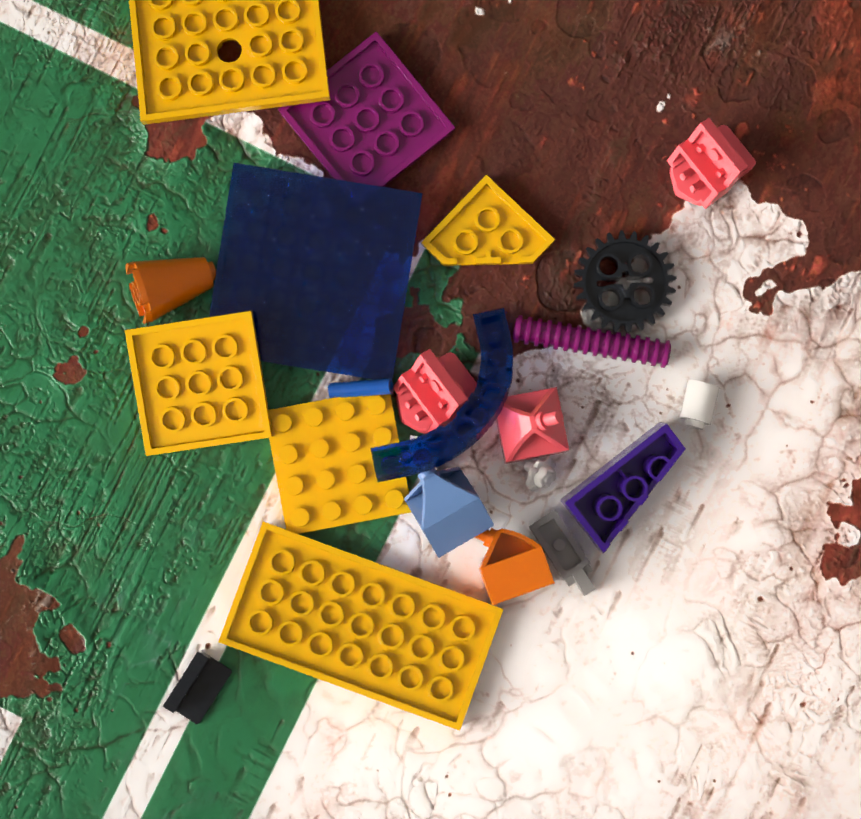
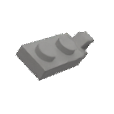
(563, 551)

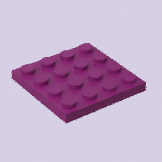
(374, 119)

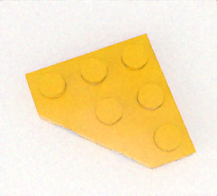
(487, 230)

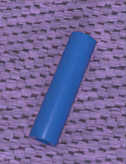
(361, 388)

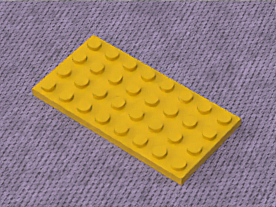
(361, 625)

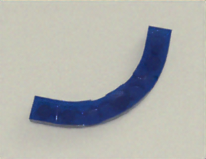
(473, 417)

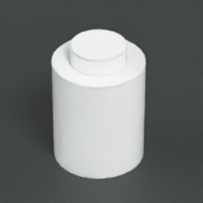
(699, 404)

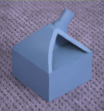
(447, 509)

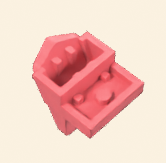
(708, 164)
(433, 391)

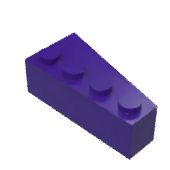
(619, 487)

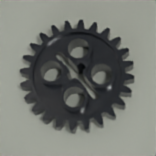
(627, 310)

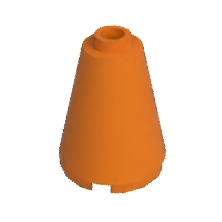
(168, 283)

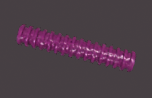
(592, 341)

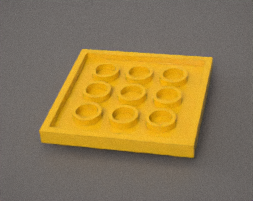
(198, 383)
(328, 463)

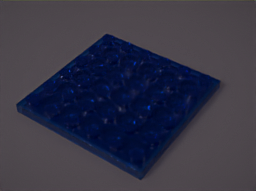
(318, 268)

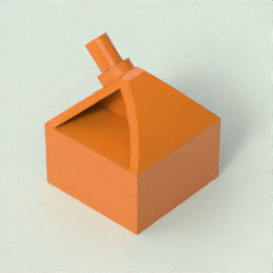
(512, 565)

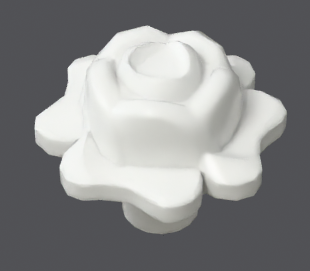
(540, 473)

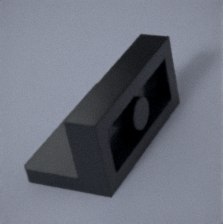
(198, 687)

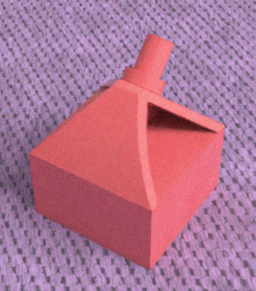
(532, 426)

